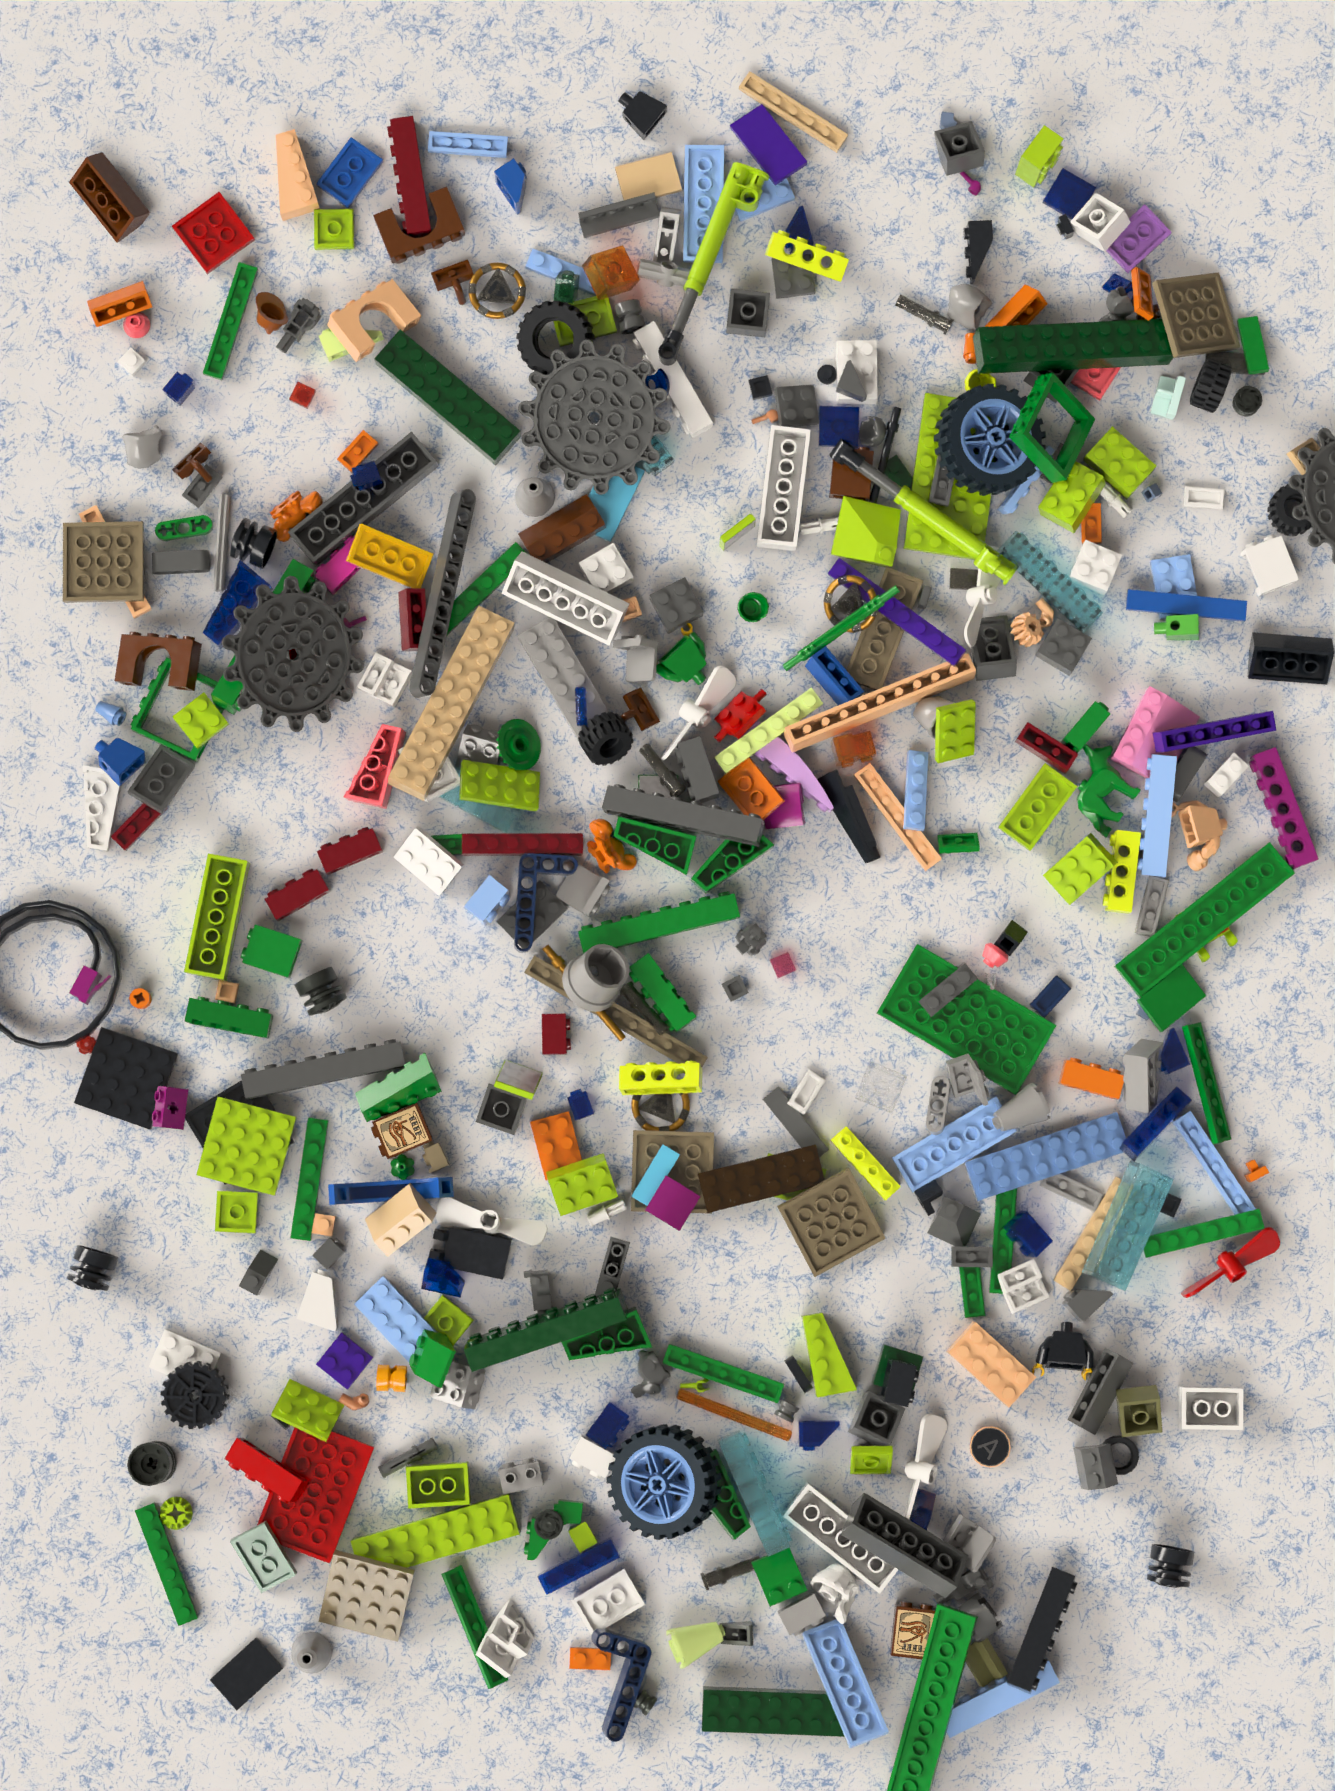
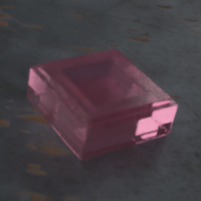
(782, 965)

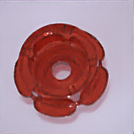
(86, 1049)

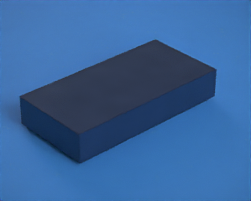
(1050, 996)

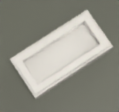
(1203, 497)
(806, 1091)

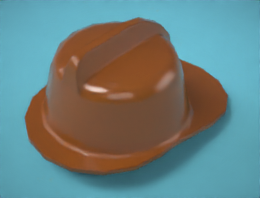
(270, 312)

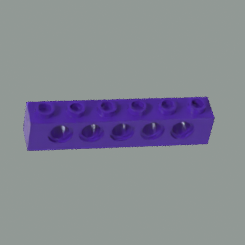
(1214, 731)

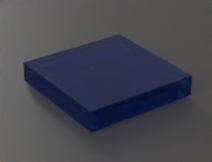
(1068, 194)

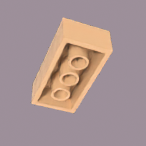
(991, 1364)

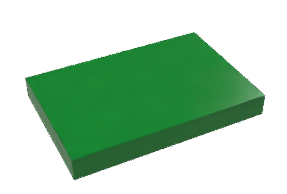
(1171, 998)

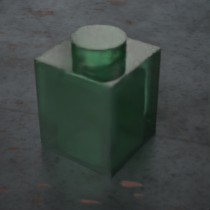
(566, 287)

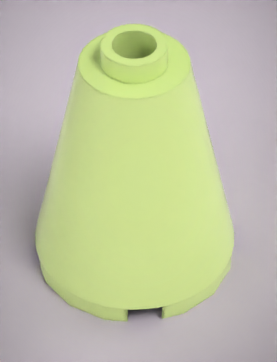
(694, 1641)

